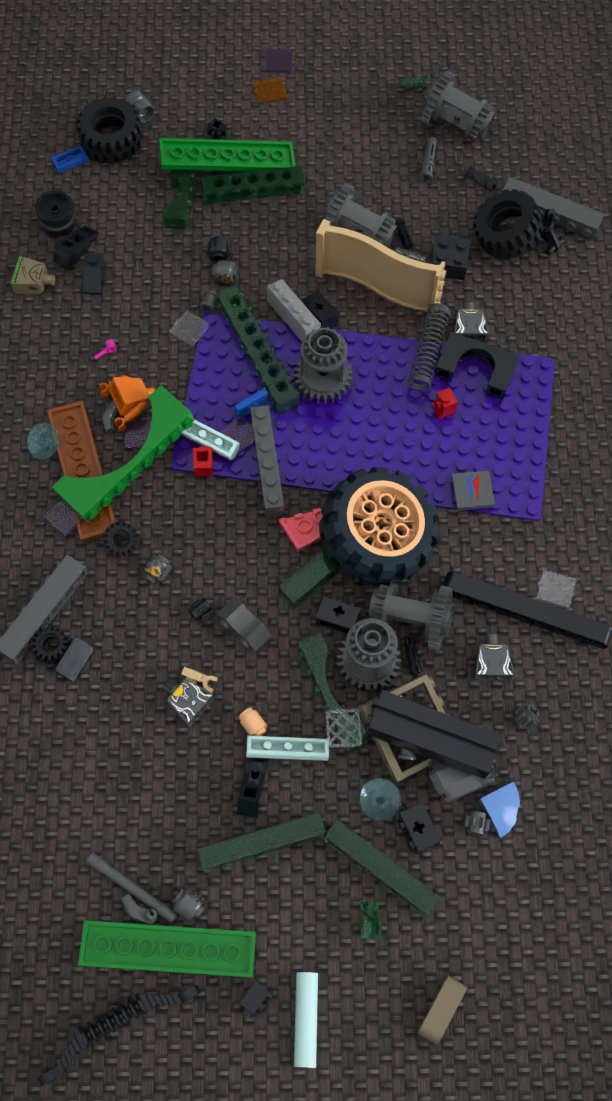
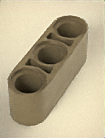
(442, 1010)

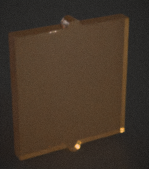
(270, 90)

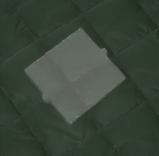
(189, 328)
(556, 589)

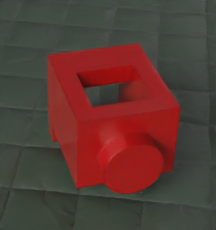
(444, 403)
(203, 461)

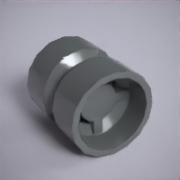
(142, 105)

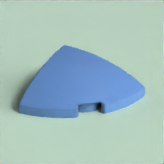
(502, 808)

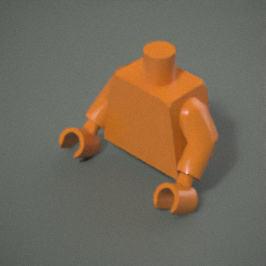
(129, 396)

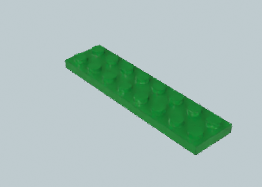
(224, 154)
(167, 949)

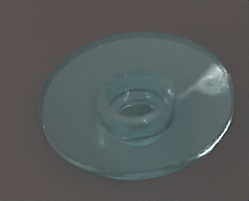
(37, 440)
(387, 791)

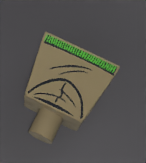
(30, 277)

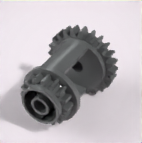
(457, 108)
(347, 214)
(323, 366)
(434, 616)
(369, 654)

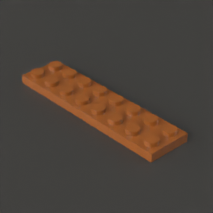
(80, 459)

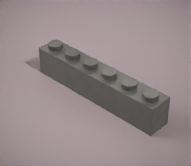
(568, 213)
(267, 461)
(42, 608)

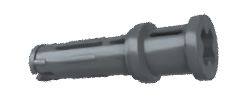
(428, 166)

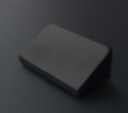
(74, 659)

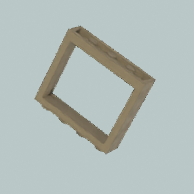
(384, 747)

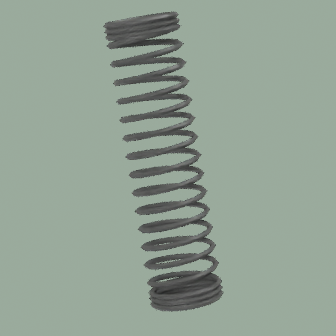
(418, 376)

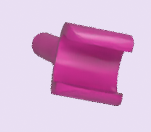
(110, 348)

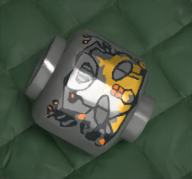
(225, 272)
(157, 568)
(188, 903)

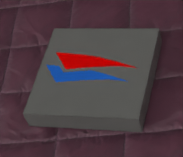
(473, 490)

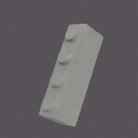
(291, 309)

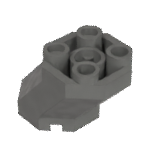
(457, 783)

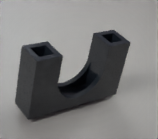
(461, 348)

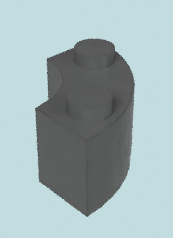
(243, 625)

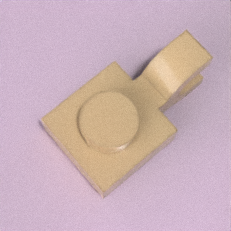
(194, 676)

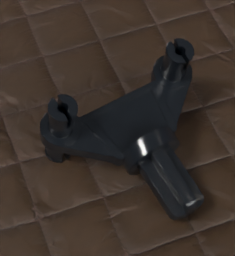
(548, 233)

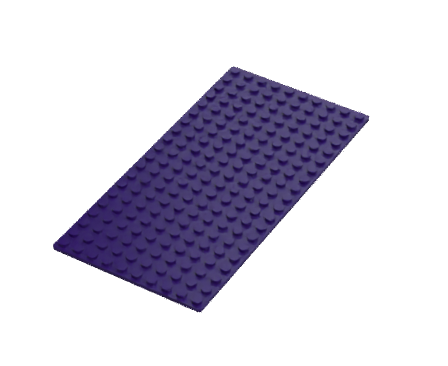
(381, 419)

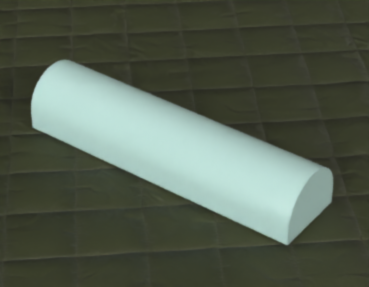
(211, 438)
(287, 748)
(306, 1020)

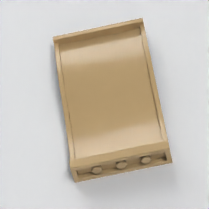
(378, 267)

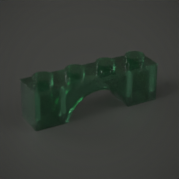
(176, 212)

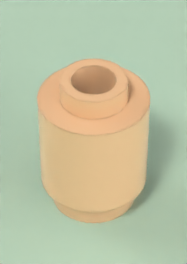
(253, 722)

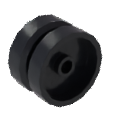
(56, 213)

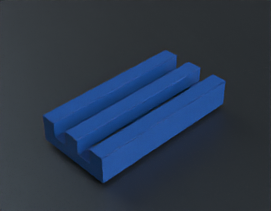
(70, 160)
(255, 400)

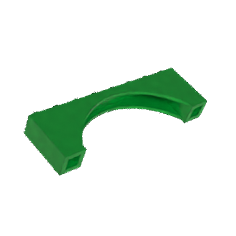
(91, 494)

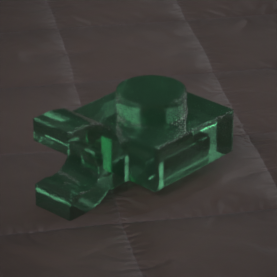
(409, 82)
(370, 923)

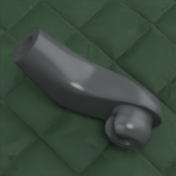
(109, 416)
(138, 913)

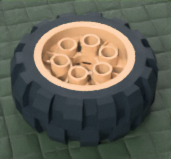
(386, 496)

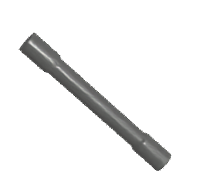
(103, 867)

